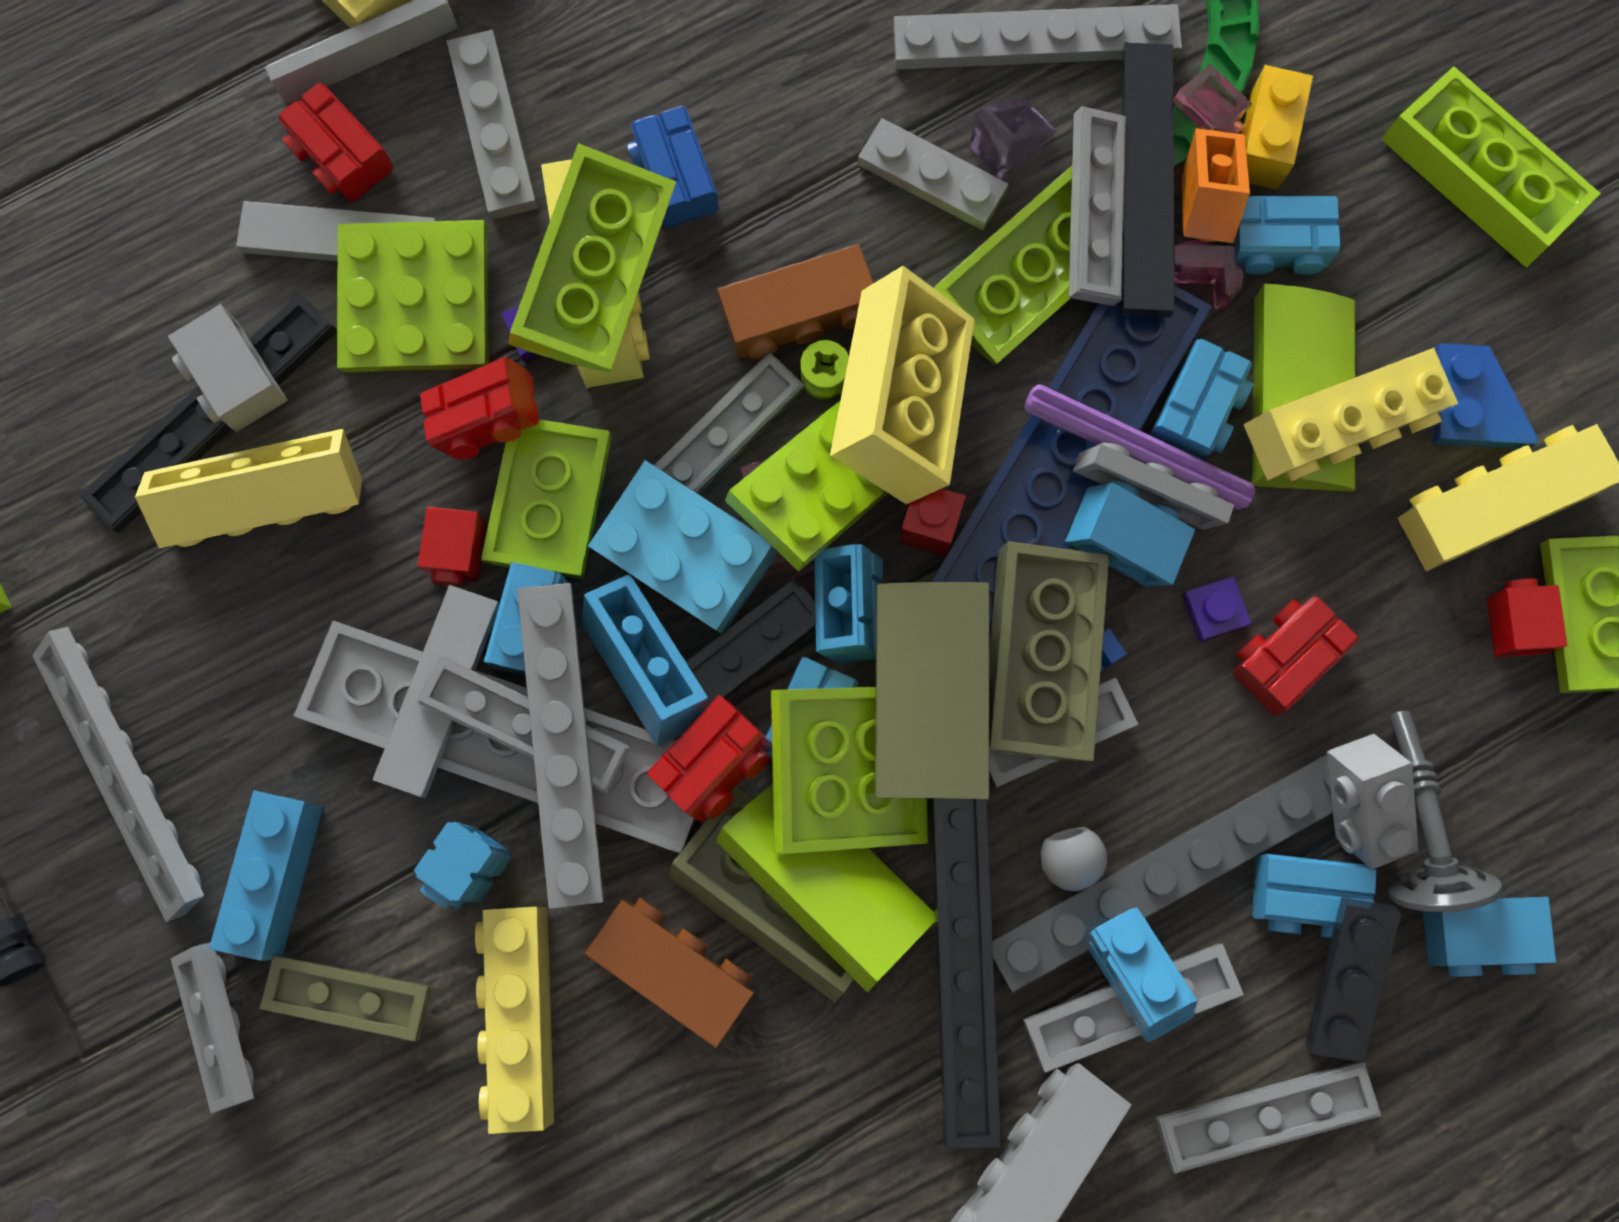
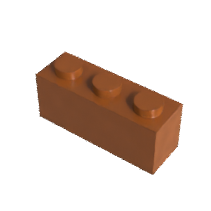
(794, 302)
(672, 970)

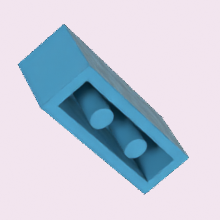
(643, 659)
(266, 877)

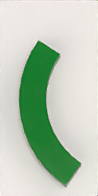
(1230, 50)

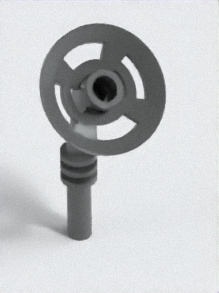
(1443, 874)

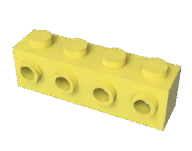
(1349, 414)
(250, 489)
(1510, 497)
(516, 1019)

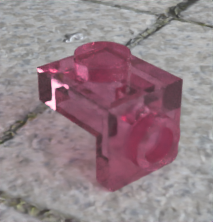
(1208, 264)

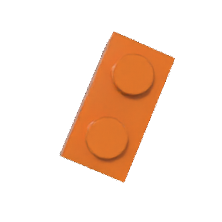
(1214, 186)

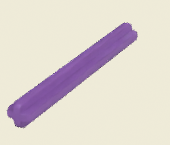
(1104, 429)

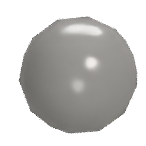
(1074, 858)

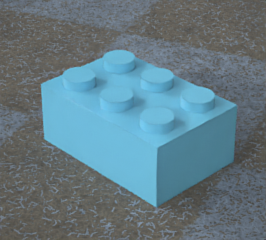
(684, 547)

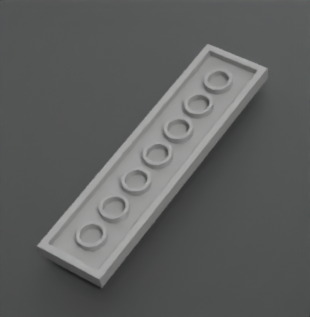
(361, 689)

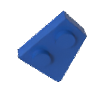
(1486, 406)

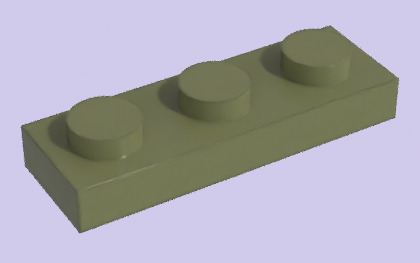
(346, 998)

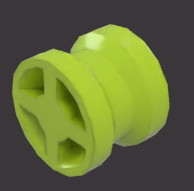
(823, 380)

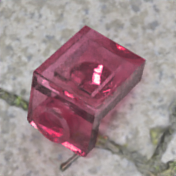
(1212, 102)

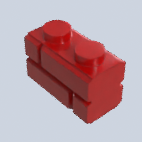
(335, 142)
(479, 409)
(1294, 654)
(711, 760)

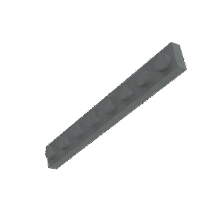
(1166, 873)

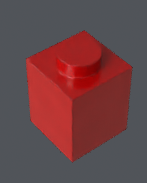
(932, 521)
(452, 546)
(1526, 619)

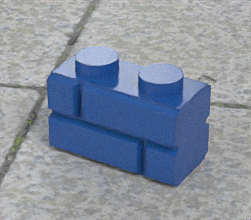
(671, 149)

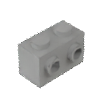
(226, 368)
(1373, 801)

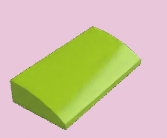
(1490, 166)
(591, 261)
(1017, 273)
(1299, 349)
(837, 896)

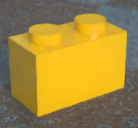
(1275, 124)

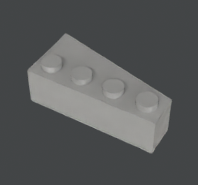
(1048, 1151)

